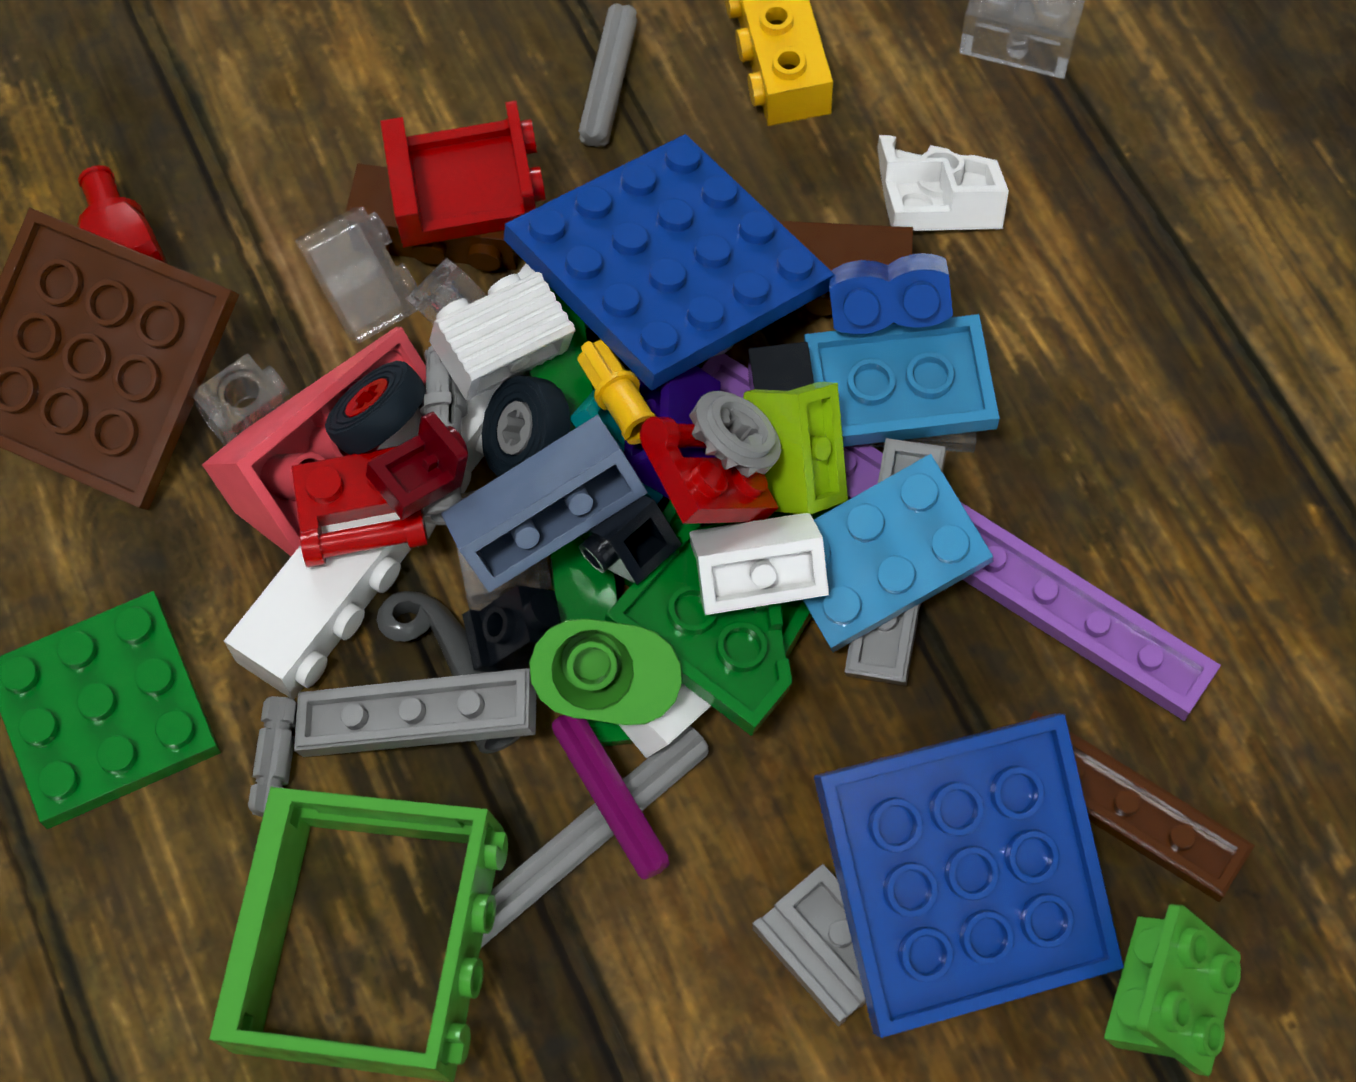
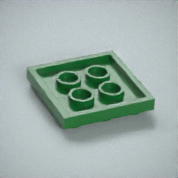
(102, 710)

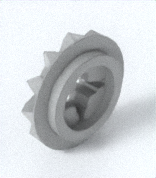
(735, 432)

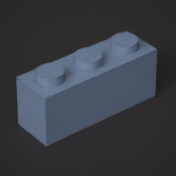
(543, 503)

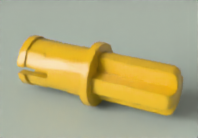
(615, 389)

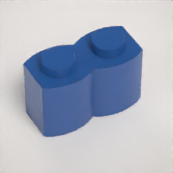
(906, 292)

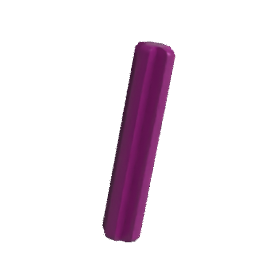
(611, 796)

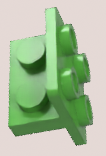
(1175, 990)

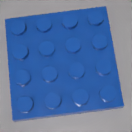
(668, 260)
(968, 873)

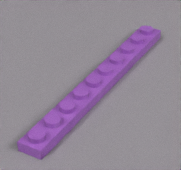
(1051, 594)

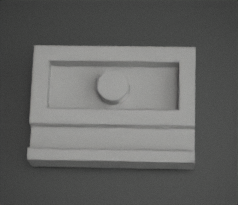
(815, 944)

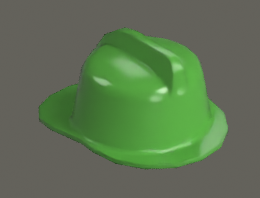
(605, 672)

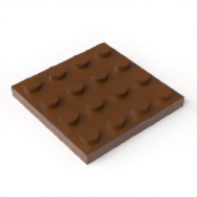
(101, 356)

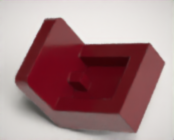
(421, 467)

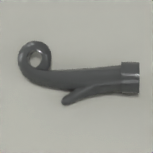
(448, 633)

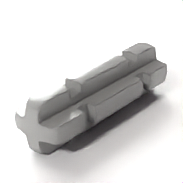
(273, 750)

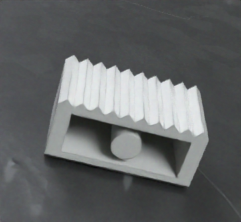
(500, 333)

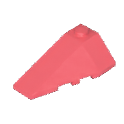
(256, 464)

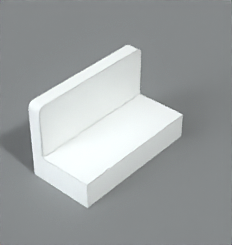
(759, 563)

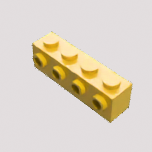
(785, 58)

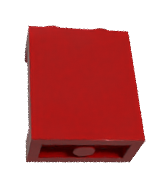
(461, 178)

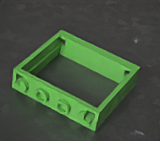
(268, 906)

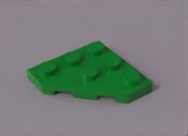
(725, 657)

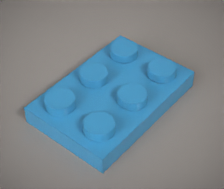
(908, 380)
(893, 551)

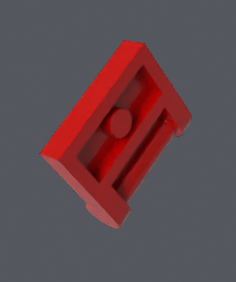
(700, 485)
(338, 493)

